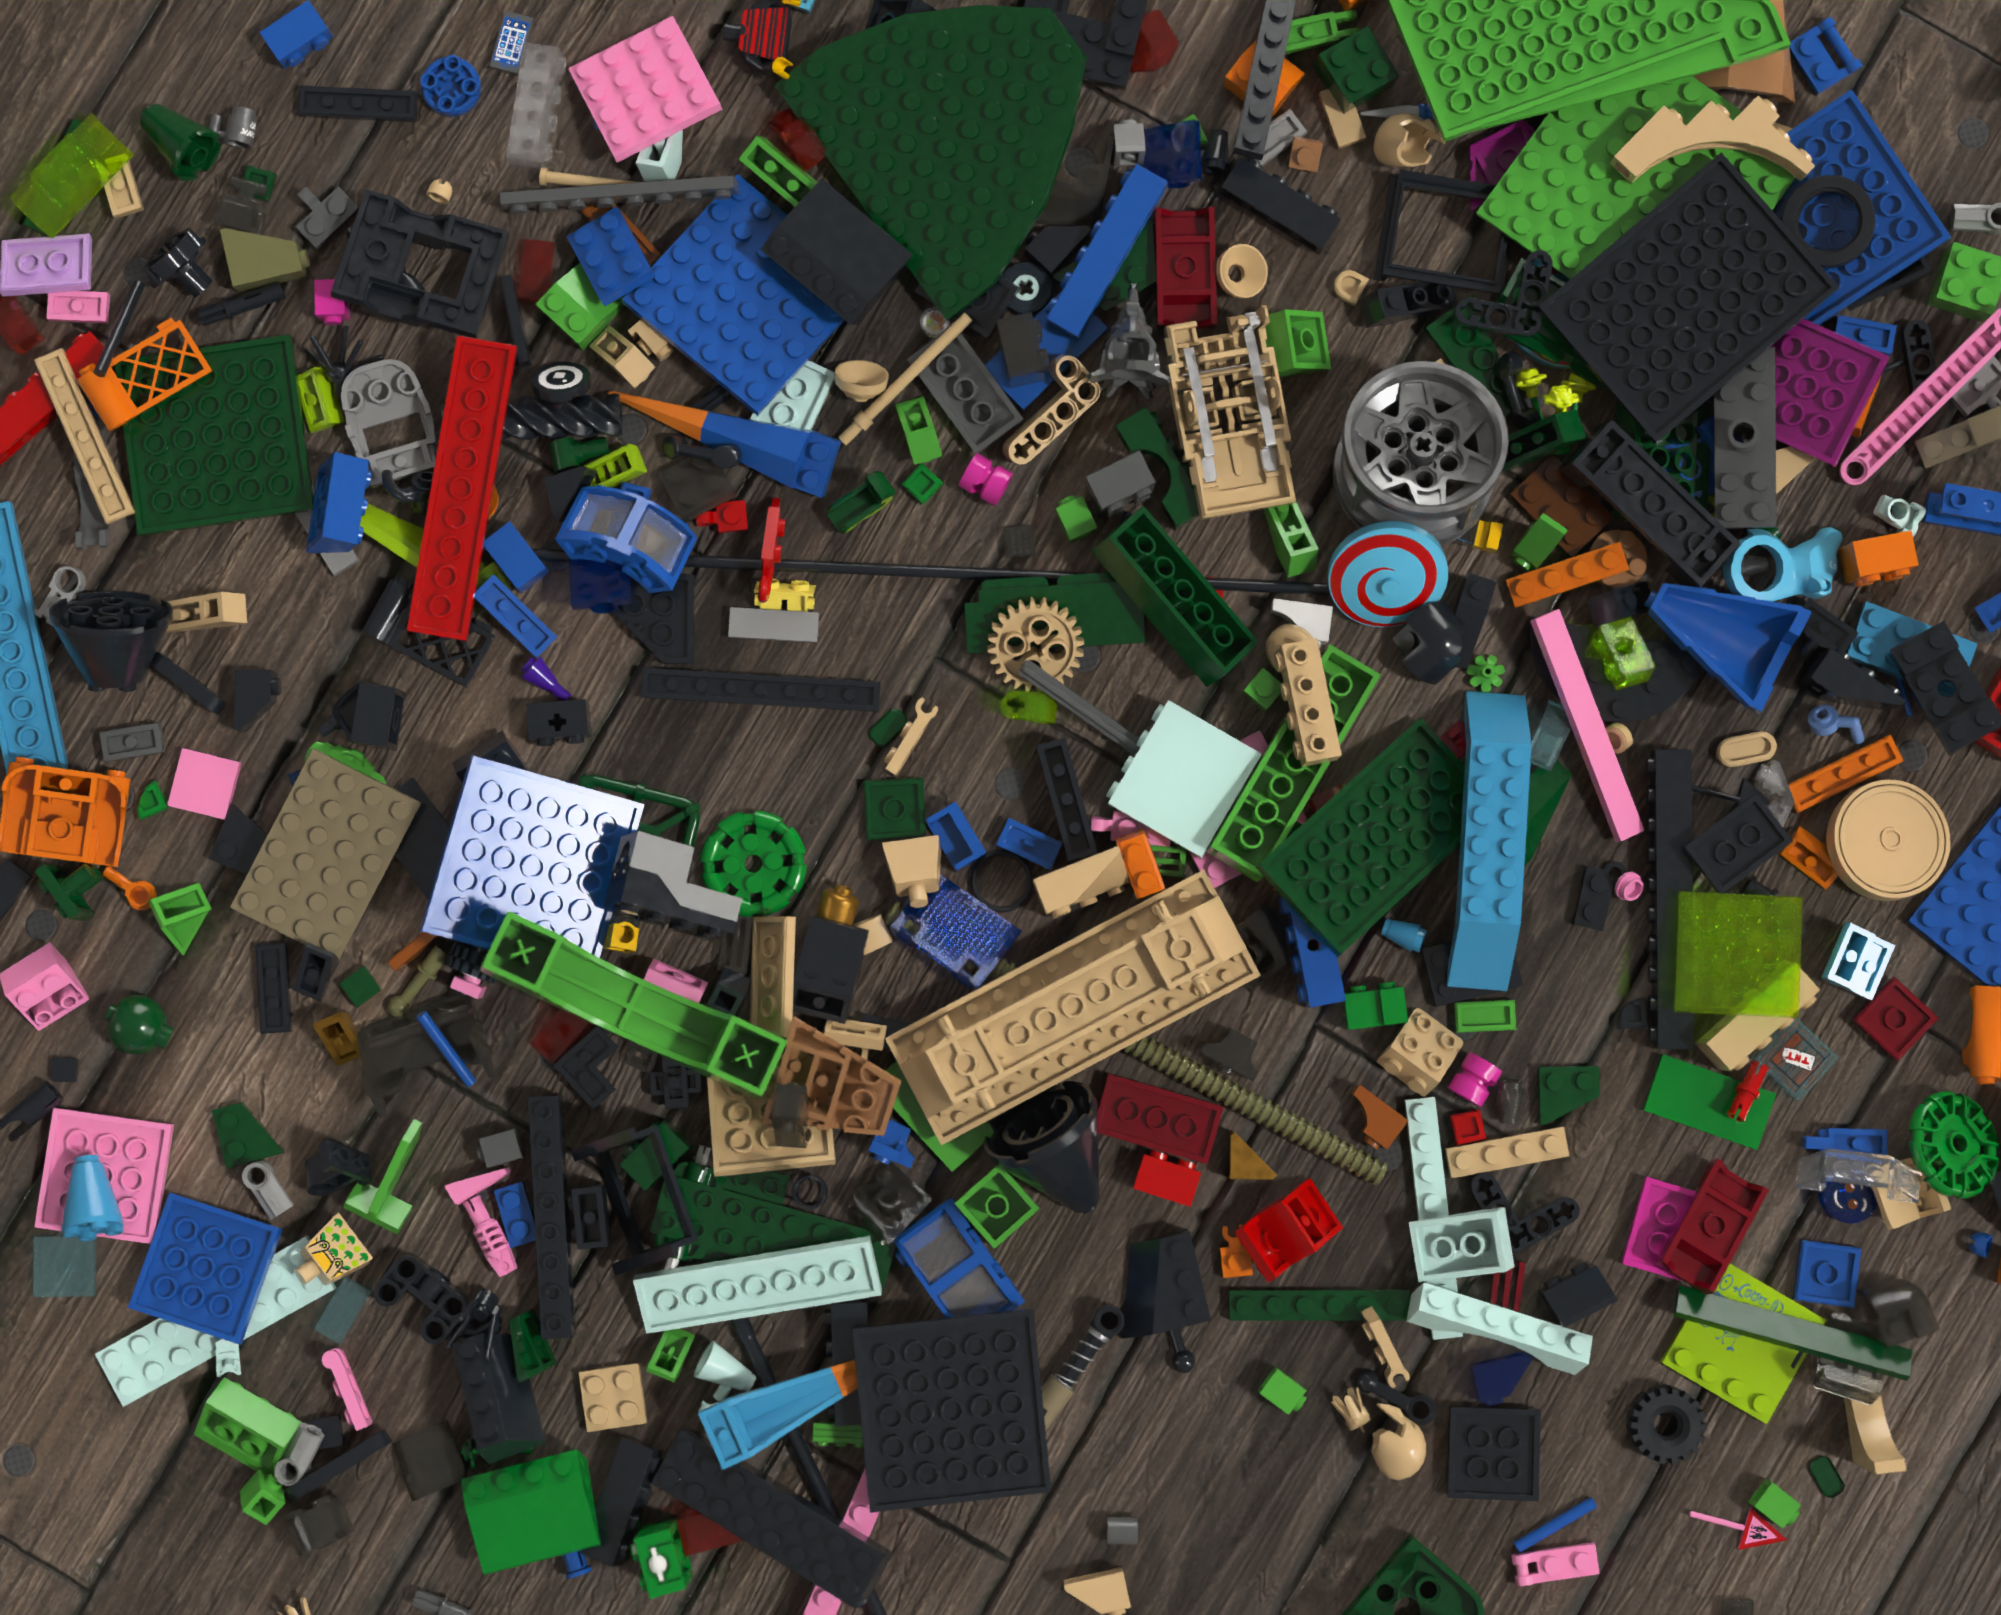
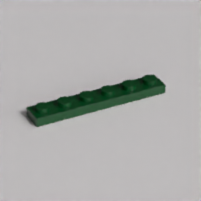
(1317, 1304)

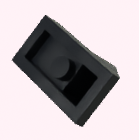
(315, 972)

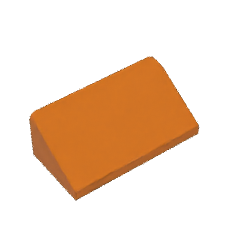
(1810, 857)

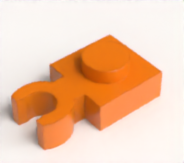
(1234, 1258)

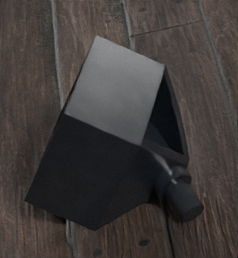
(368, 716)

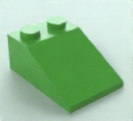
(577, 308)

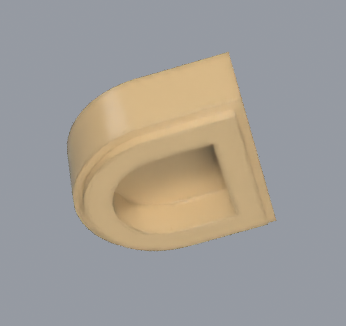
(1350, 286)

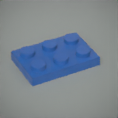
(611, 256)

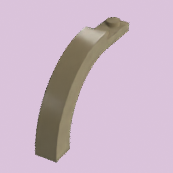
(1960, 438)

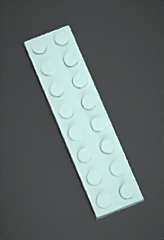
(757, 1284)
(169, 1350)

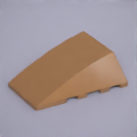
(1762, 76)
(840, 1084)

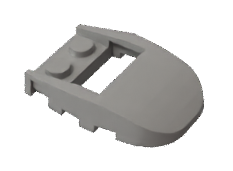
(381, 395)

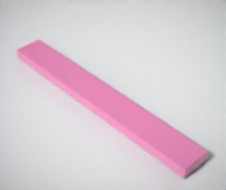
(1587, 725)

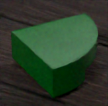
(151, 801)

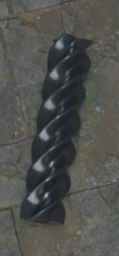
(581, 416)

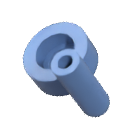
(1833, 721)

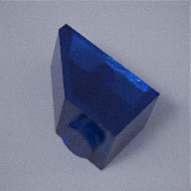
(1498, 1376)

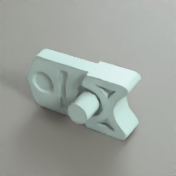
(227, 1357)

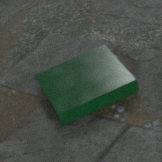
(894, 809)

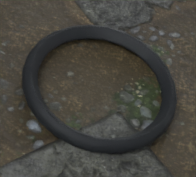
(1025, 865)

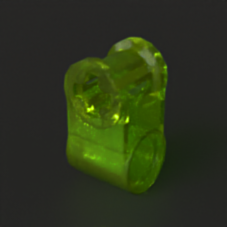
(1036, 707)

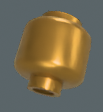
(838, 904)

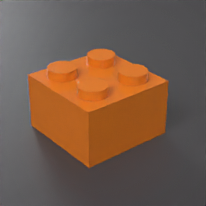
(1878, 557)

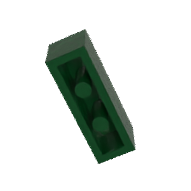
(1543, 439)

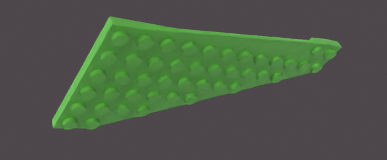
(1533, 57)

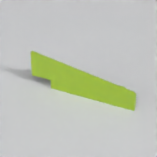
(393, 533)

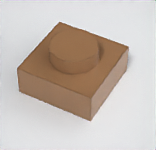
(1305, 154)

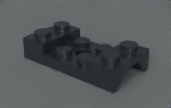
(1935, 659)

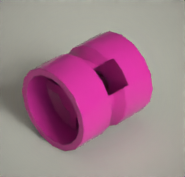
(985, 479)
(1475, 1079)

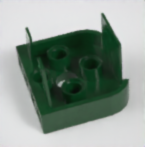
(1405, 1572)

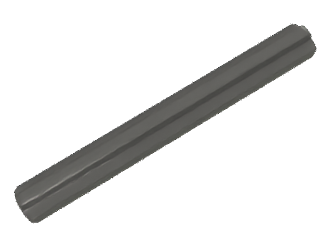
(1079, 706)

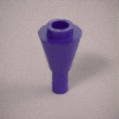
(541, 676)

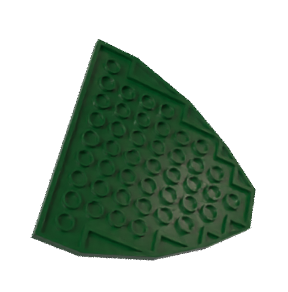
(947, 132)

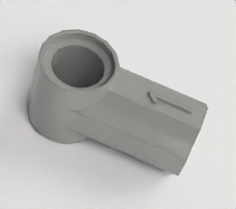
(1974, 218)
(270, 1191)
(300, 1454)

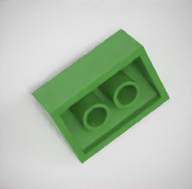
(246, 1426)

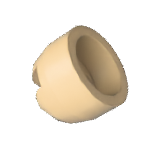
(439, 192)

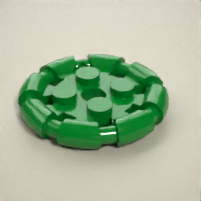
(761, 846)
(1939, 1147)

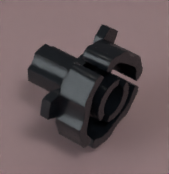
(179, 263)

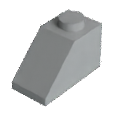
(1128, 143)

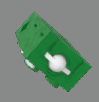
(661, 1558)

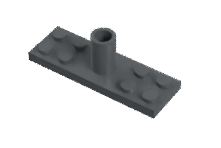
(1747, 470)

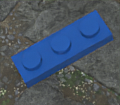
(514, 616)

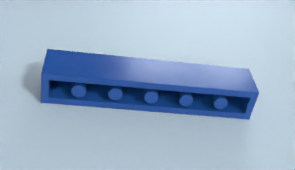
(1106, 252)

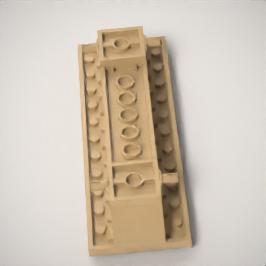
(1072, 1007)

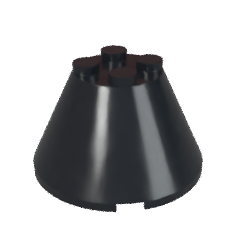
(111, 635)

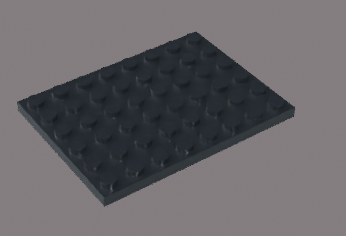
(1688, 298)

